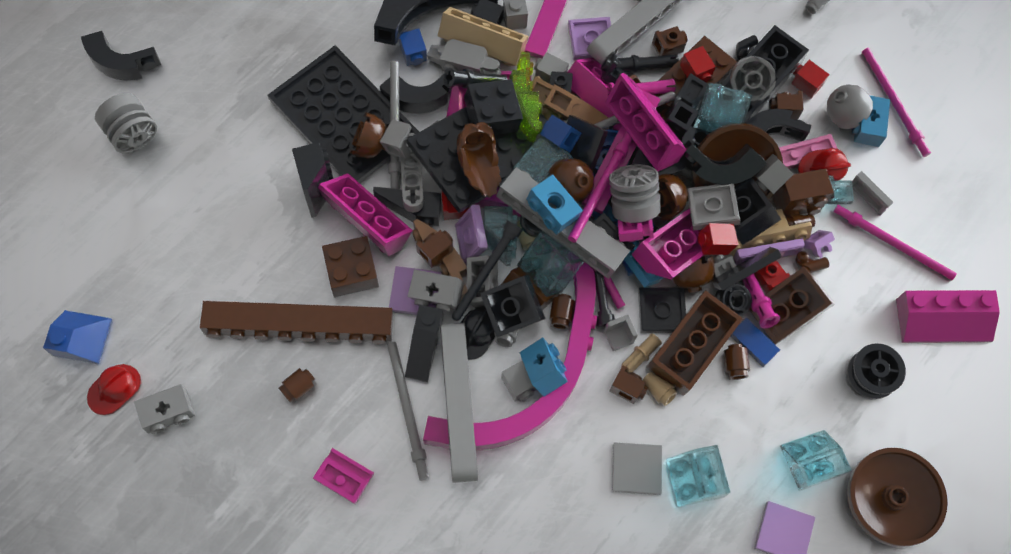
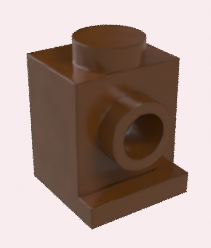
(669, 41)
(788, 101)
(435, 247)
(629, 386)

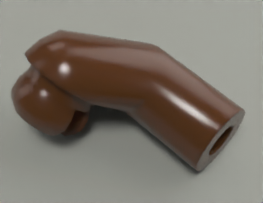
(813, 265)

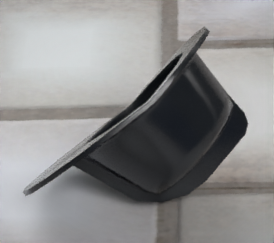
(478, 332)

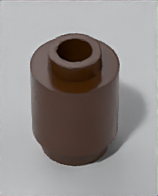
(562, 311)
(737, 361)
(297, 384)

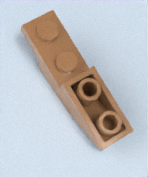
(564, 103)
(452, 264)

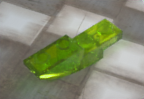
(527, 98)

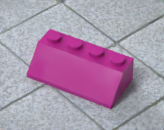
(590, 86)
(644, 124)
(366, 213)
(671, 249)
(948, 316)

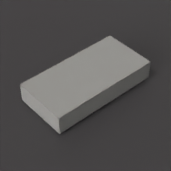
(871, 193)

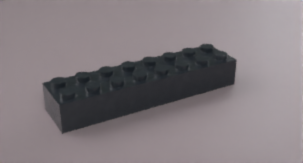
(783, 54)

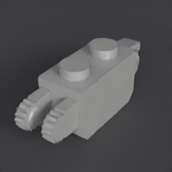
(463, 56)

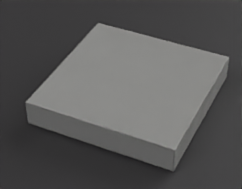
(713, 205)
(637, 468)

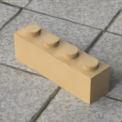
(497, 40)

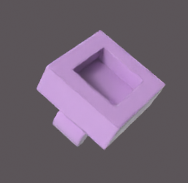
(818, 240)

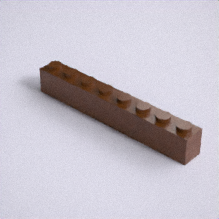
(296, 321)

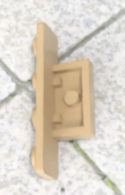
(778, 233)

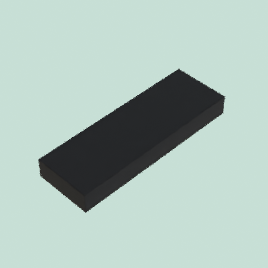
(746, 268)

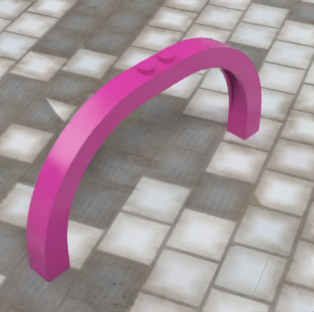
(518, 426)

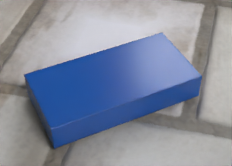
(757, 343)

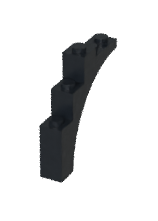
(399, 14)

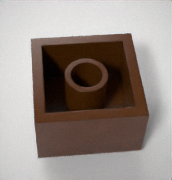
(804, 193)
(350, 266)

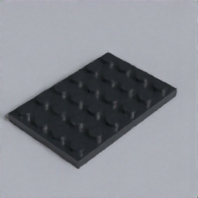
(327, 105)
(438, 154)

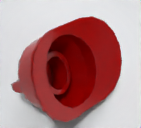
(830, 159)
(113, 389)

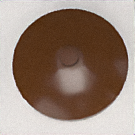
(728, 140)
(897, 497)

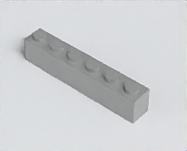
(593, 244)

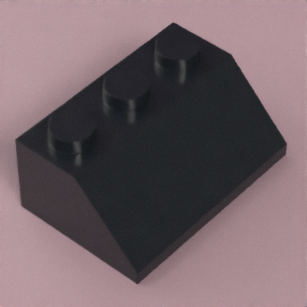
(313, 170)

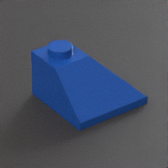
(78, 336)

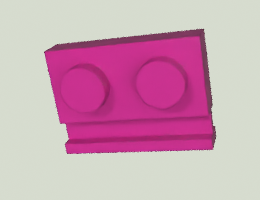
(635, 231)
(343, 476)

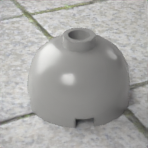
(754, 77)
(849, 106)

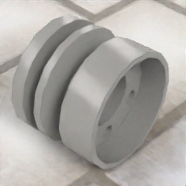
(125, 122)
(635, 193)

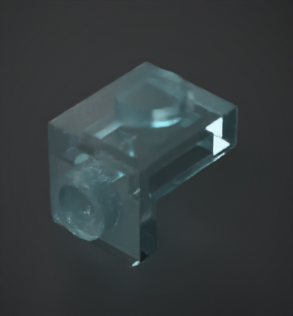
(842, 192)

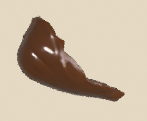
(479, 157)

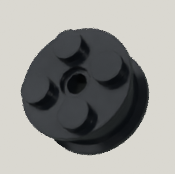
(876, 371)

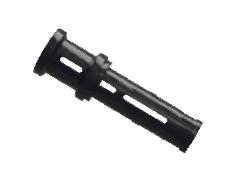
(635, 64)
(463, 78)

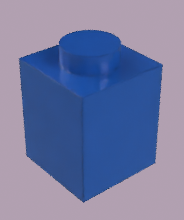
(413, 47)
(560, 133)

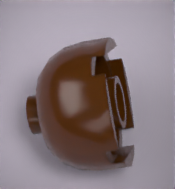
(368, 137)
(574, 177)
(672, 196)
(696, 275)

